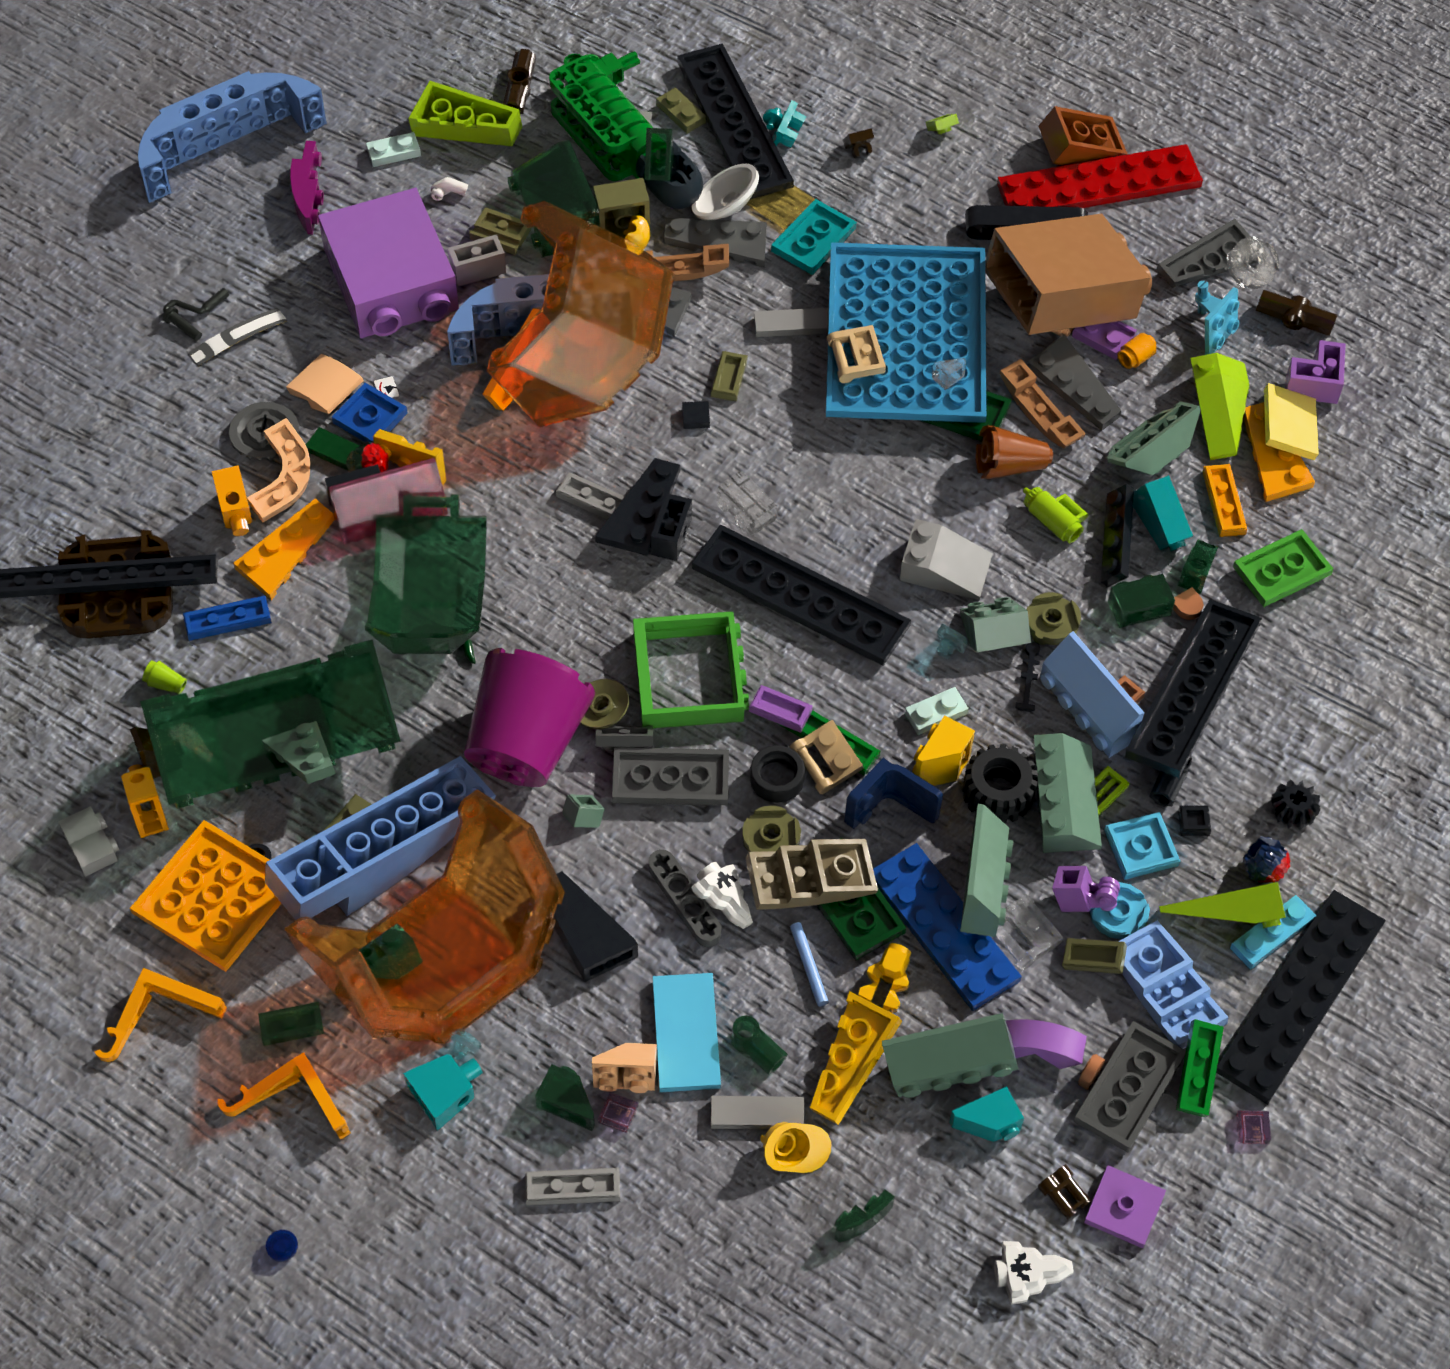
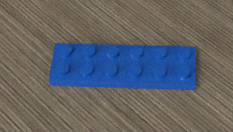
(934, 917)

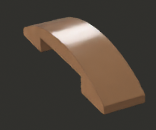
(697, 265)
(1037, 406)

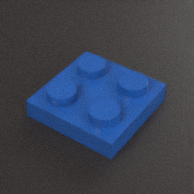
(368, 412)

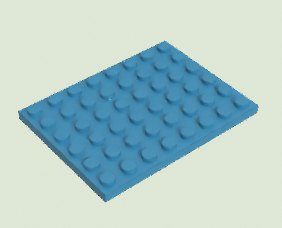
(923, 311)

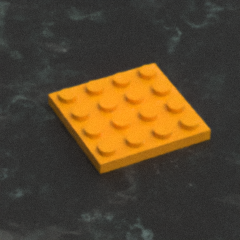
(210, 896)

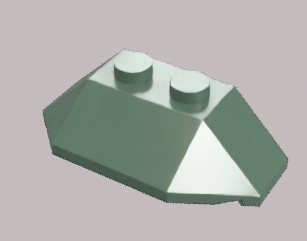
(1157, 440)

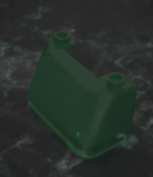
(559, 180)

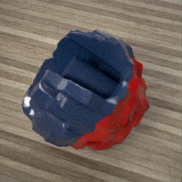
(1266, 860)

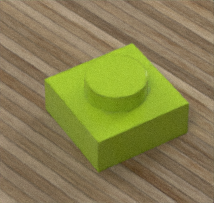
(942, 124)

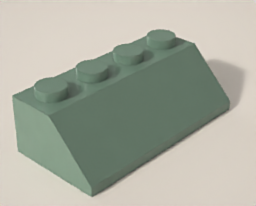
(1066, 794)
(986, 875)
(950, 1055)

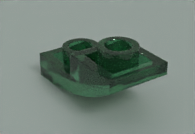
(859, 1221)

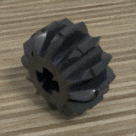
(1295, 804)

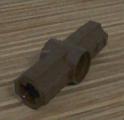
(520, 79)
(1296, 312)

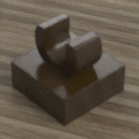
(859, 139)

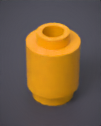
(1137, 351)

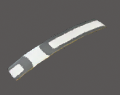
(236, 334)

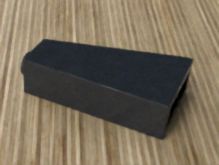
(590, 933)

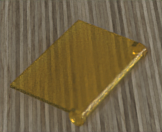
(782, 206)

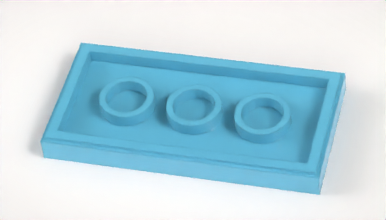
(686, 1032)

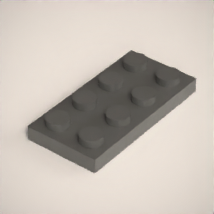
(670, 776)
(1130, 1086)

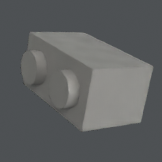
(477, 260)

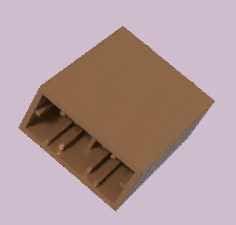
(1066, 273)

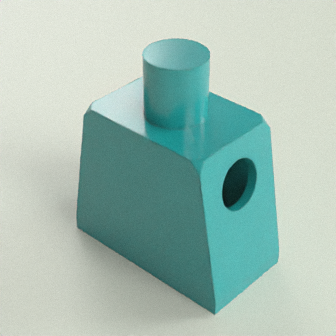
(442, 1087)

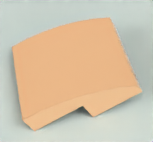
(324, 383)

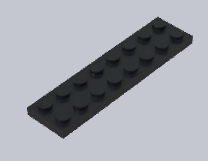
(734, 117)
(801, 594)
(1193, 688)
(1300, 997)

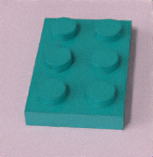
(810, 236)

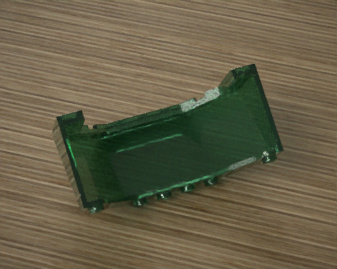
(218, 734)

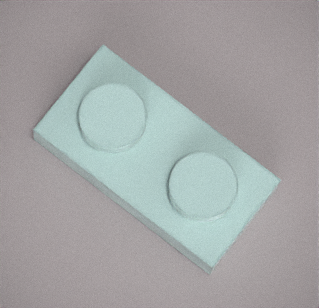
(393, 149)
(932, 710)

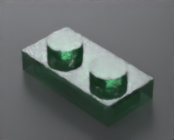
(291, 1023)

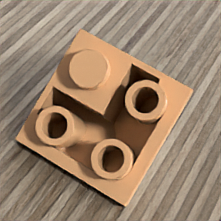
(626, 1067)

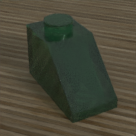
(565, 1097)

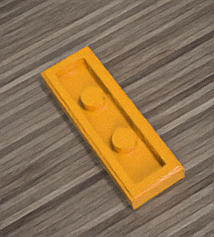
(1224, 500)

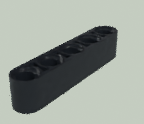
(983, 219)

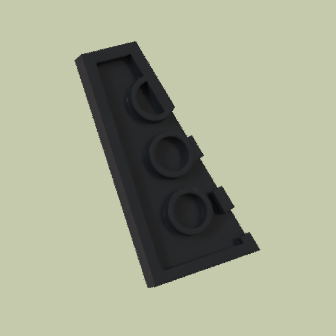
(636, 515)

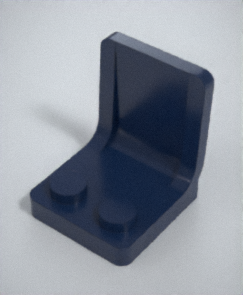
(896, 783)

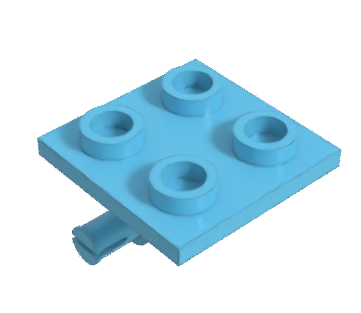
(1222, 316)

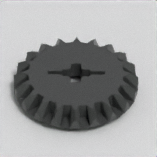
(251, 421)

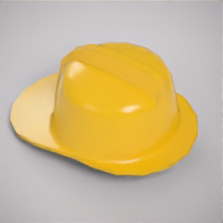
(796, 1147)

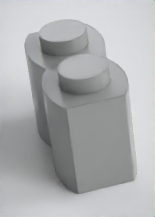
(88, 841)

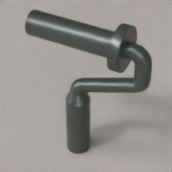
(171, 312)

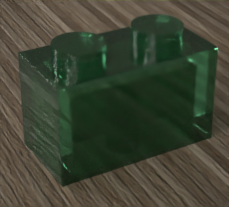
(1141, 600)

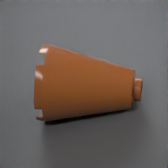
(1009, 453)

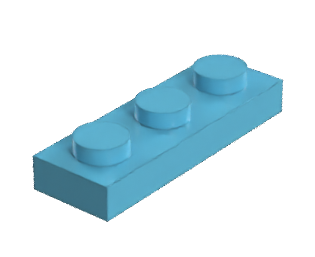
(1262, 942)

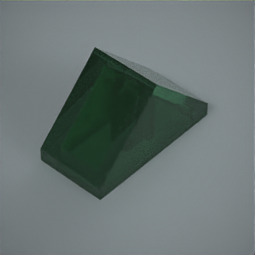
(658, 154)

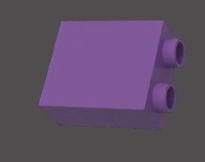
(389, 263)

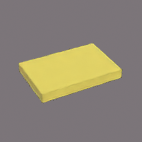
(1290, 421)

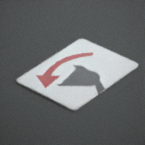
(387, 386)

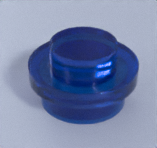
(281, 1245)

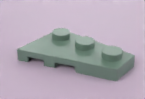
(303, 751)

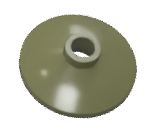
(609, 695)

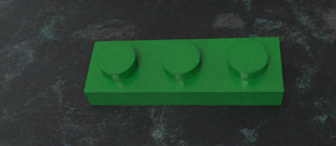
(1199, 1068)

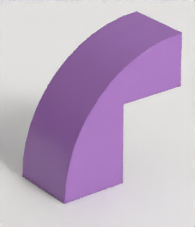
(1048, 1040)

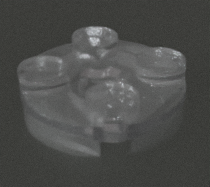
(1241, 270)

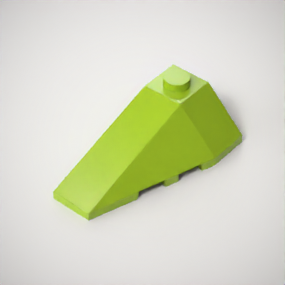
(1222, 396)
(1248, 905)

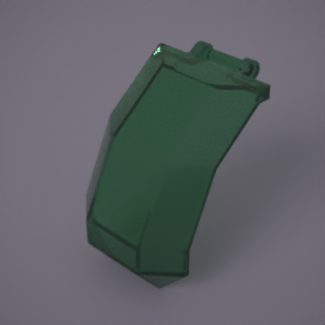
(427, 578)

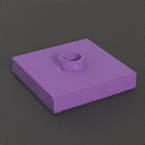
(1125, 1206)

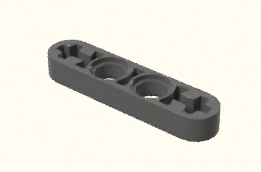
(682, 899)

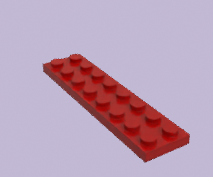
(1104, 180)

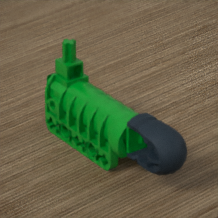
(615, 125)

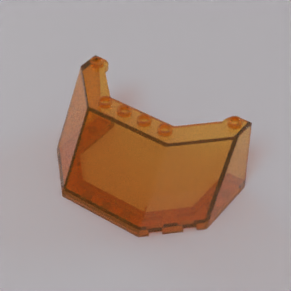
(595, 325)
(472, 926)

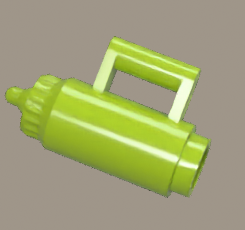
(1058, 514)

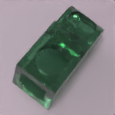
(1198, 566)

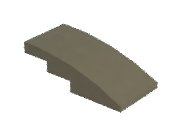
(811, 873)

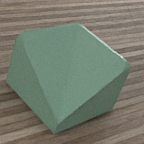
(583, 811)

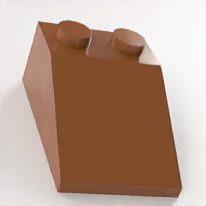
(1080, 136)

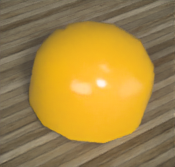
(638, 231)

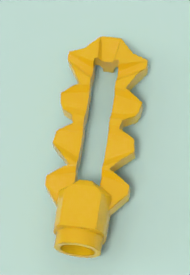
(892, 970)

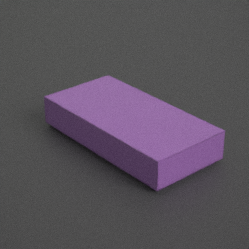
(780, 708)

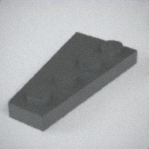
(1203, 257)

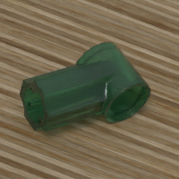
(758, 1046)

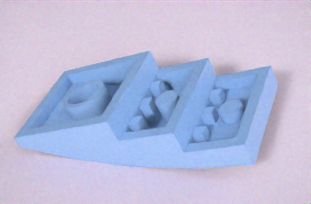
(1168, 984)

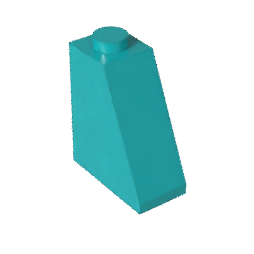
(1162, 513)

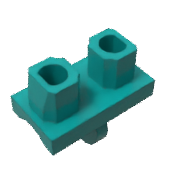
(775, 119)

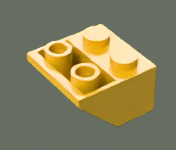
(944, 753)

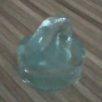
(464, 1044)

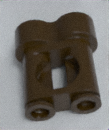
(1062, 1180)

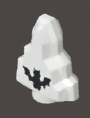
(724, 892)
(1027, 1271)

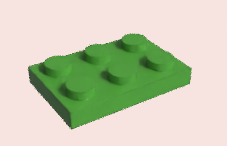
(1282, 568)

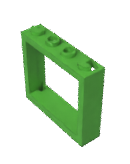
(690, 626)

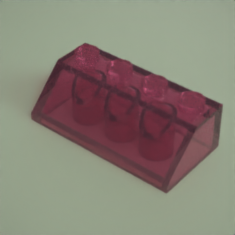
(361, 500)

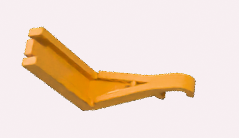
(140, 997)
(283, 1078)

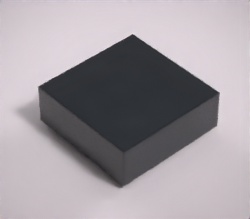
(696, 414)
(1194, 820)

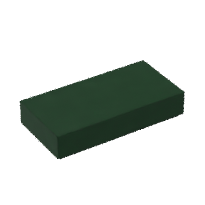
(330, 447)

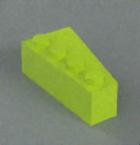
(461, 116)

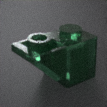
(391, 954)

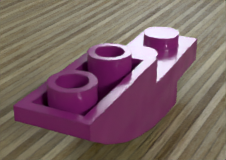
(306, 187)

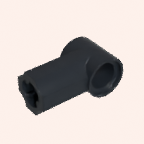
(1168, 786)

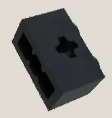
(671, 527)

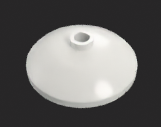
(726, 192)

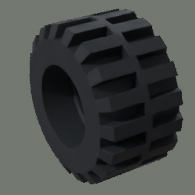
(1003, 764)

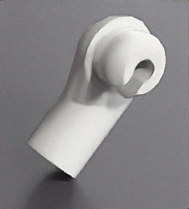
(446, 186)

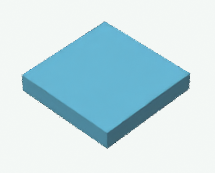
(1142, 845)

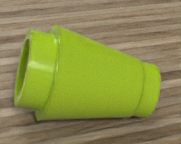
(163, 677)

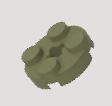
(1052, 604)
(770, 818)

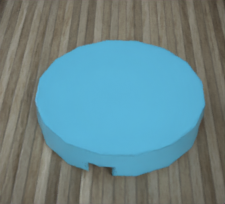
(1126, 918)

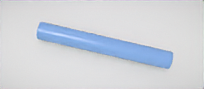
(809, 964)

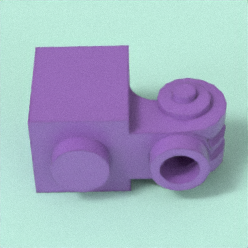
(1079, 893)

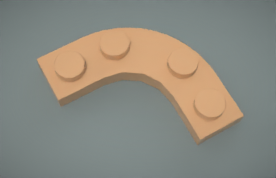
(294, 473)

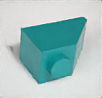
(989, 1117)

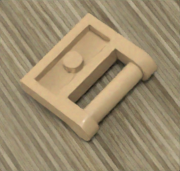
(864, 351)
(834, 751)

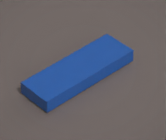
(227, 618)

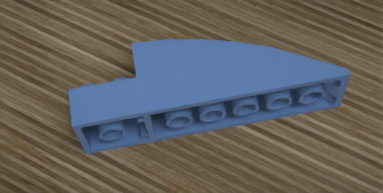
(374, 846)

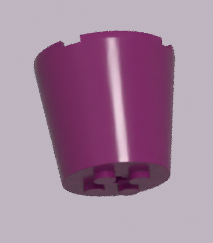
(525, 716)

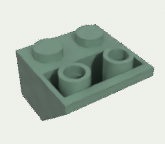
(996, 624)

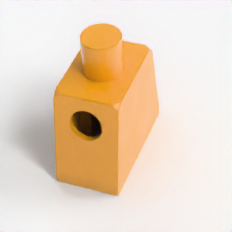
(232, 499)
(139, 789)

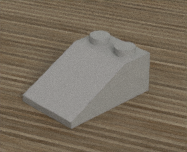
(944, 561)

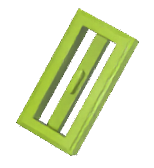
(1124, 784)

